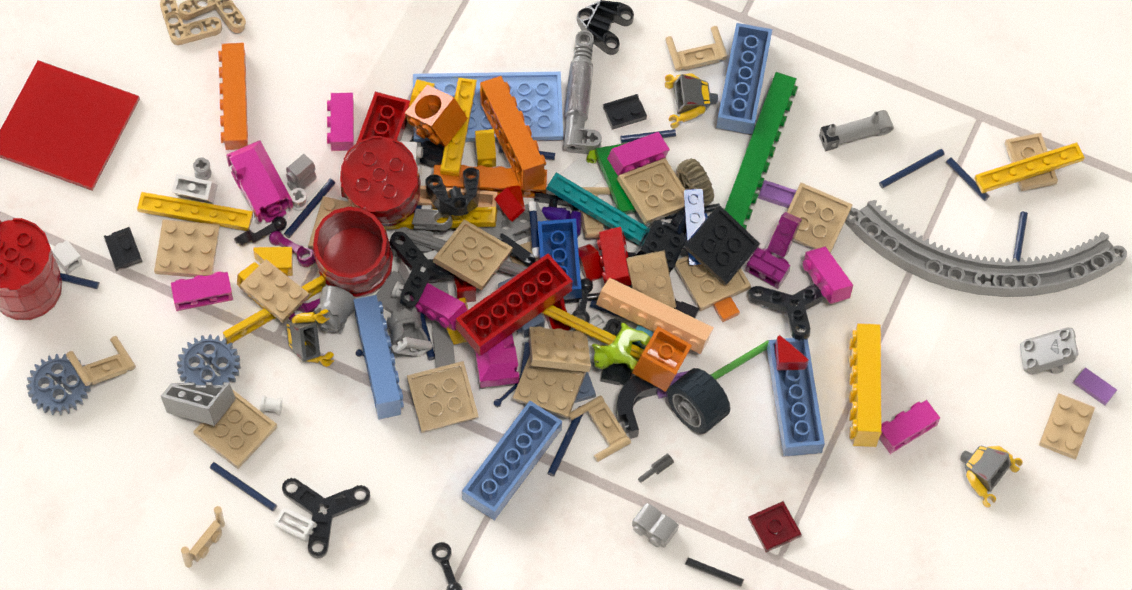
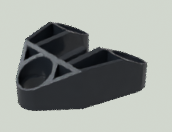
(600, 18)
(458, 203)

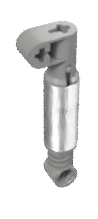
(579, 98)

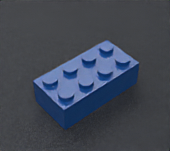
(560, 241)

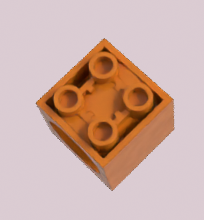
(436, 116)
(661, 358)

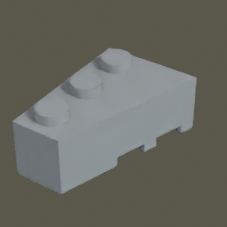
(198, 402)

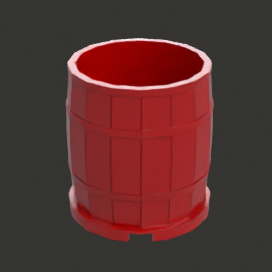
(381, 179)
(353, 251)
(27, 271)

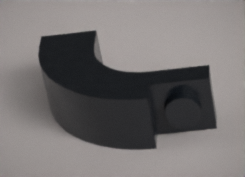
(630, 394)

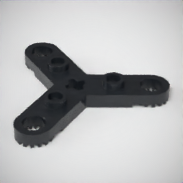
(415, 260)
(780, 301)
(312, 501)

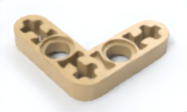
(228, 18)
(185, 29)

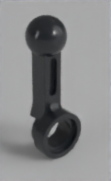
(278, 223)
(586, 287)
(445, 565)

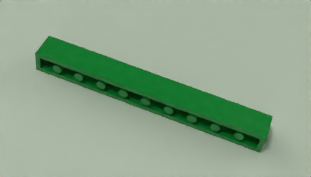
(761, 147)

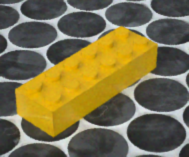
(865, 385)

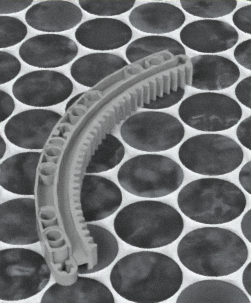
(919, 256)

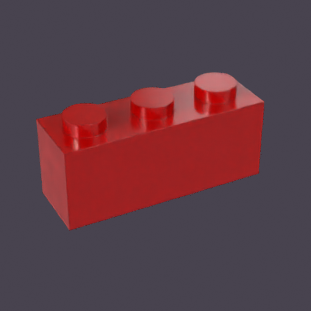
(614, 255)

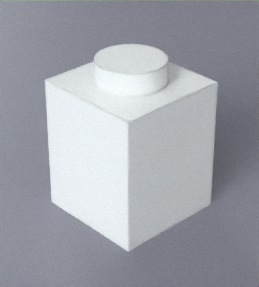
(67, 257)

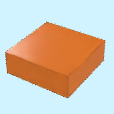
(726, 309)

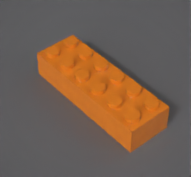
(512, 133)

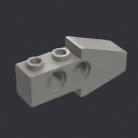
(518, 230)

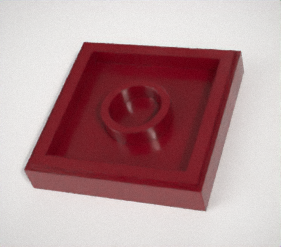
(774, 526)

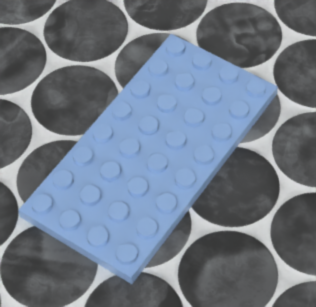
(536, 96)

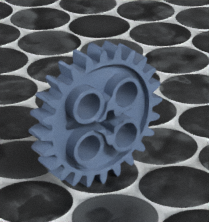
(222, 354)
(46, 396)

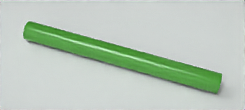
(741, 360)

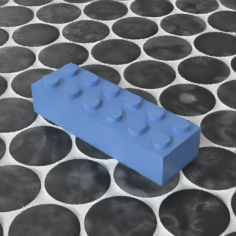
(744, 78)
(378, 356)
(796, 404)
(511, 460)

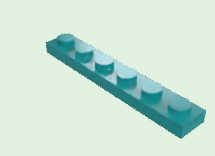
(596, 207)

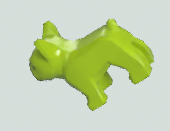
(620, 348)

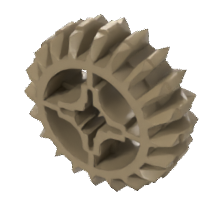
(694, 177)

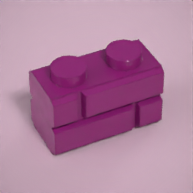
(784, 234)
(768, 267)

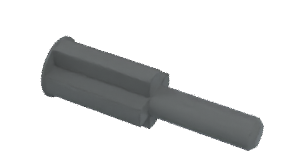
(657, 467)

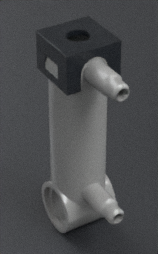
(833, 135)

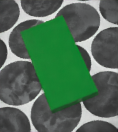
(619, 196)

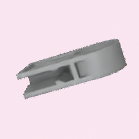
(428, 219)

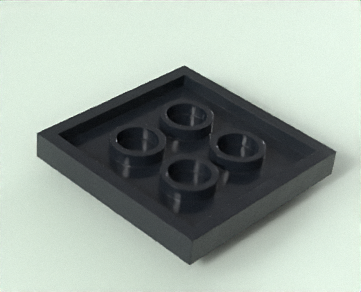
(721, 245)

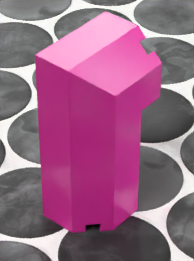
(259, 181)
(498, 365)

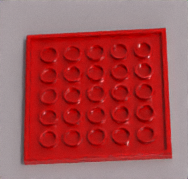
(65, 124)

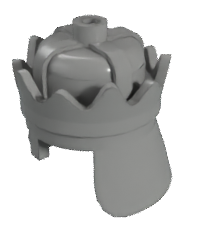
(340, 307)
(405, 323)

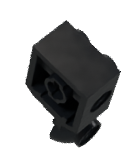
(666, 237)

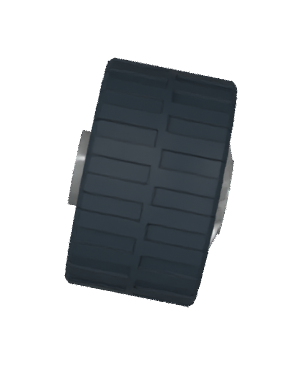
(698, 400)

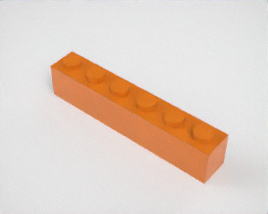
(234, 96)
(491, 179)

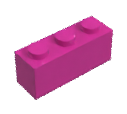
(341, 121)
(638, 153)
(827, 275)
(201, 291)
(440, 306)
(908, 426)

